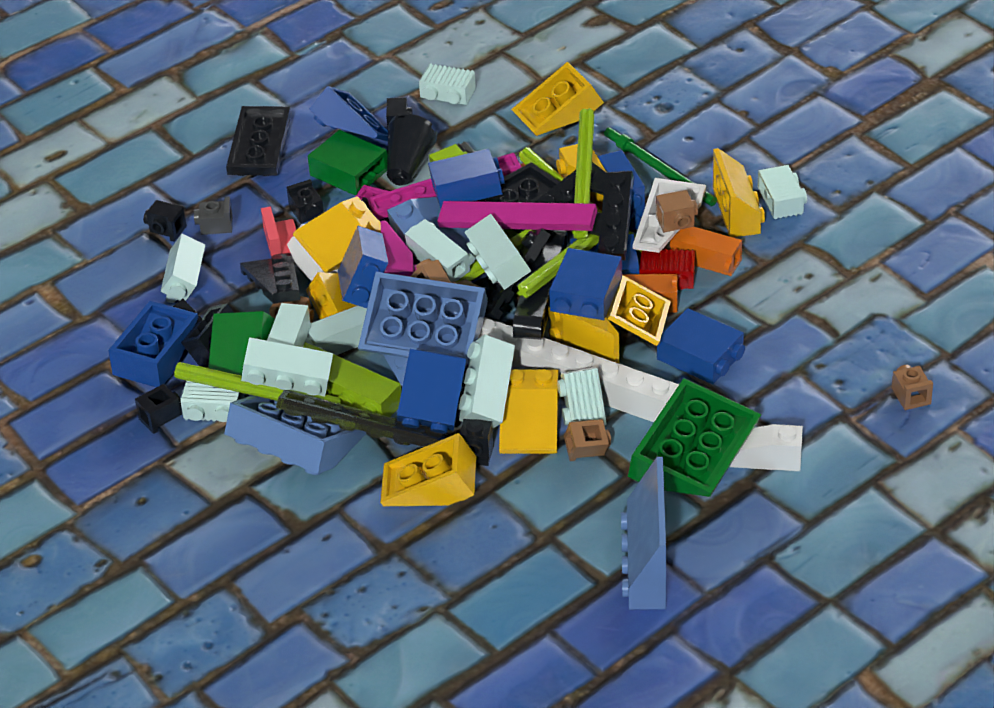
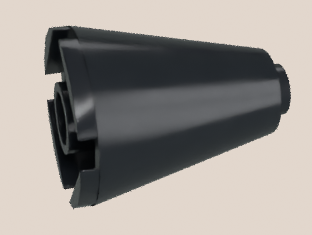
(408, 146)

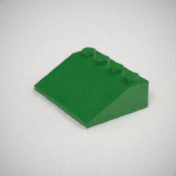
(696, 437)

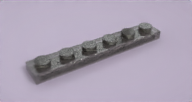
(354, 418)

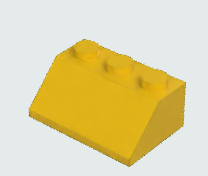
(736, 196)

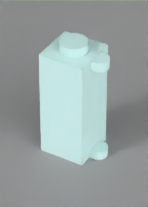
(430, 243)
(182, 268)
(291, 325)
(339, 331)

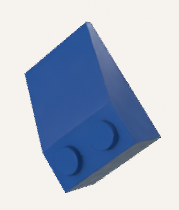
(343, 111)
(152, 344)

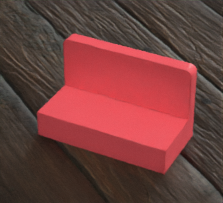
(277, 233)

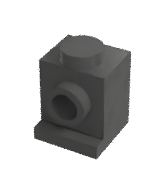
(214, 217)

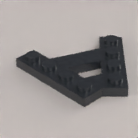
(614, 221)

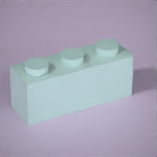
(496, 252)
(286, 367)
(486, 380)

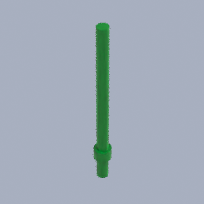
(626, 144)

